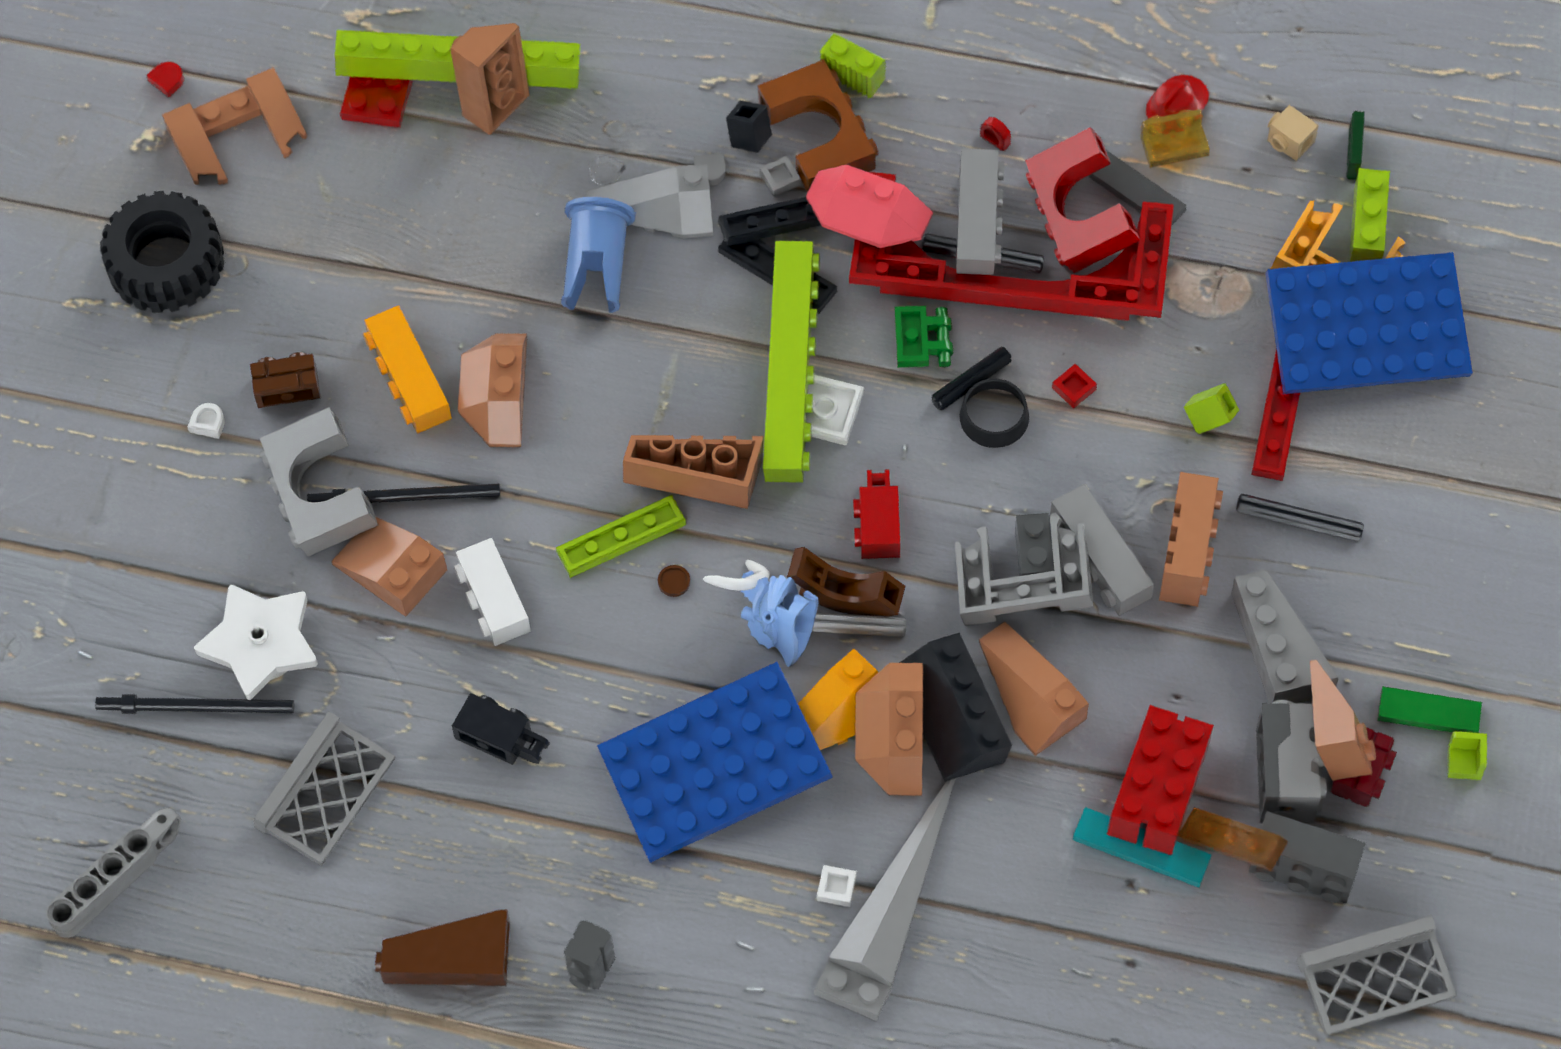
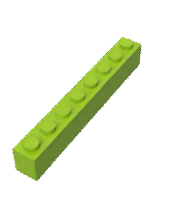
(431, 58)
(789, 362)

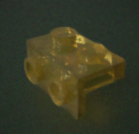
(1174, 138)

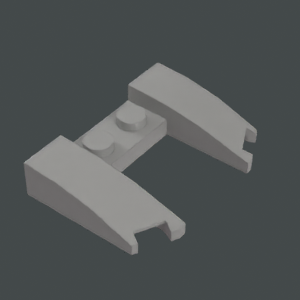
(1065, 587)

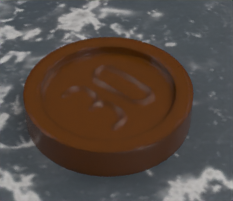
(674, 580)

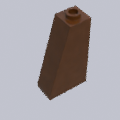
(449, 954)

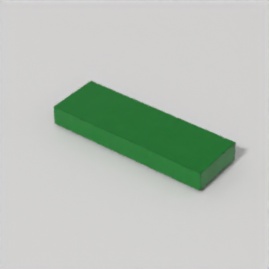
(1429, 710)

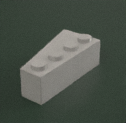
(1277, 639)

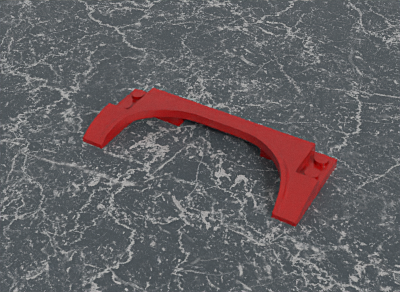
(1120, 289)

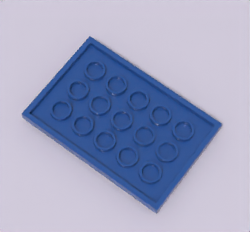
(1368, 323)
(714, 761)

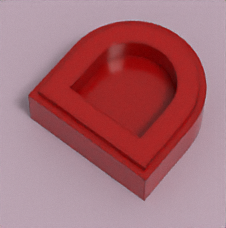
(166, 77)
(996, 133)

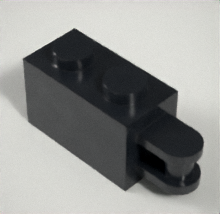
(497, 730)

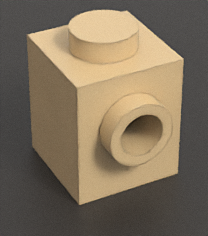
(1292, 132)

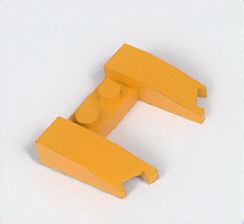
(1307, 236)

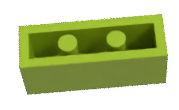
(1369, 215)

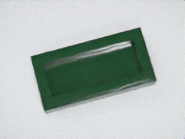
(1355, 144)

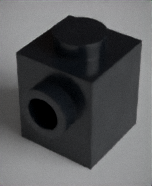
(749, 126)

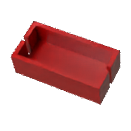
(1160, 779)

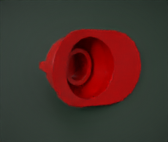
(1176, 95)

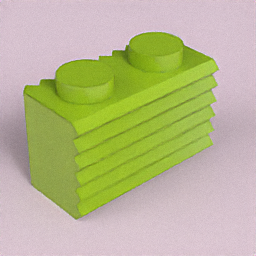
(854, 65)

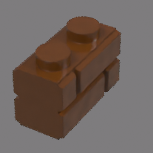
(285, 380)

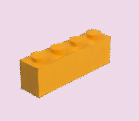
(407, 368)

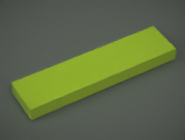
(620, 536)

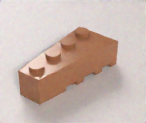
(695, 466)
(1189, 539)

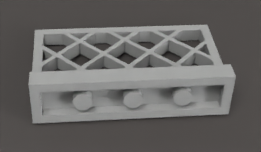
(300, 772)
(1366, 947)

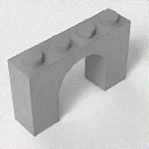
(289, 455)

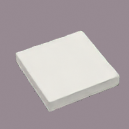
(833, 408)

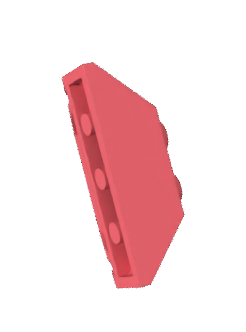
(867, 207)

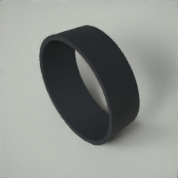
(990, 438)

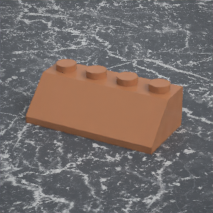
(490, 74)

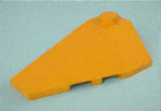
(832, 701)

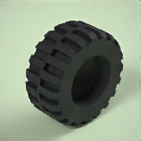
(154, 219)

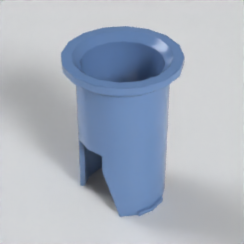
(596, 245)

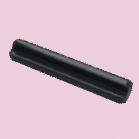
(975, 374)

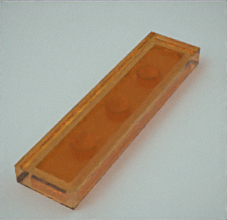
(1233, 838)

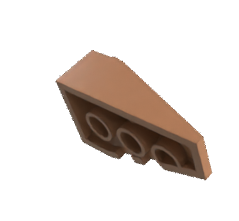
(1035, 693)

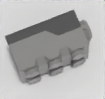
(1288, 762)

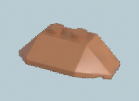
(494, 388)
(892, 728)

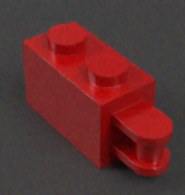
(878, 518)

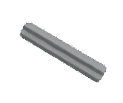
(859, 624)

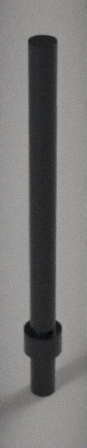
(417, 494)
(131, 704)

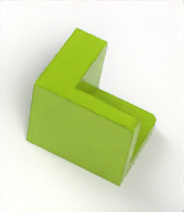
(1211, 408)
(1467, 755)

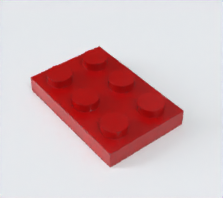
(376, 100)

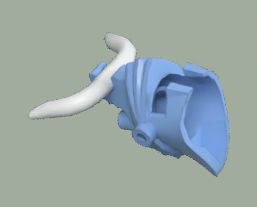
(777, 613)

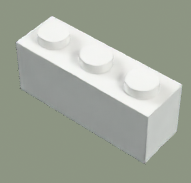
(491, 592)

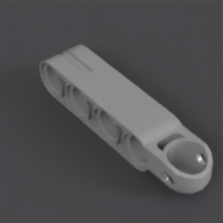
(110, 887)

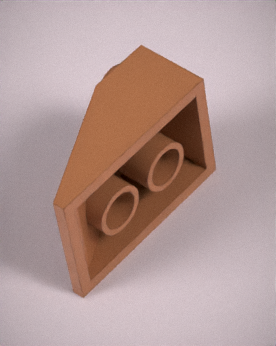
(392, 564)
(1338, 734)

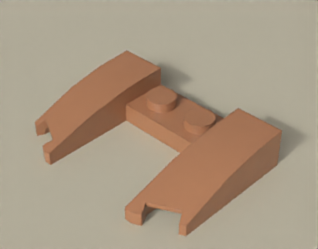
(262, 96)

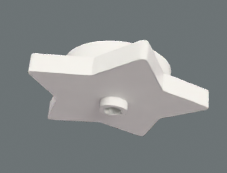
(259, 638)

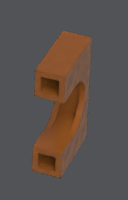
(818, 90)

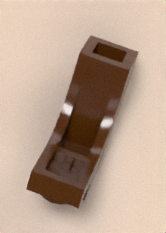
(846, 591)

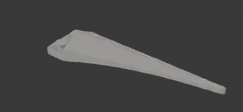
(869, 952)

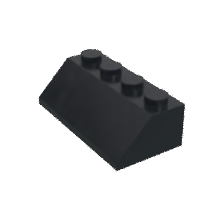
(958, 711)

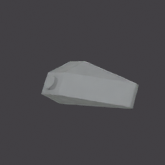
(667, 200)

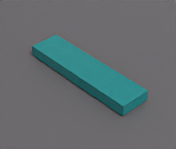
(1184, 865)

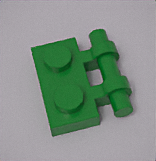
(912, 336)

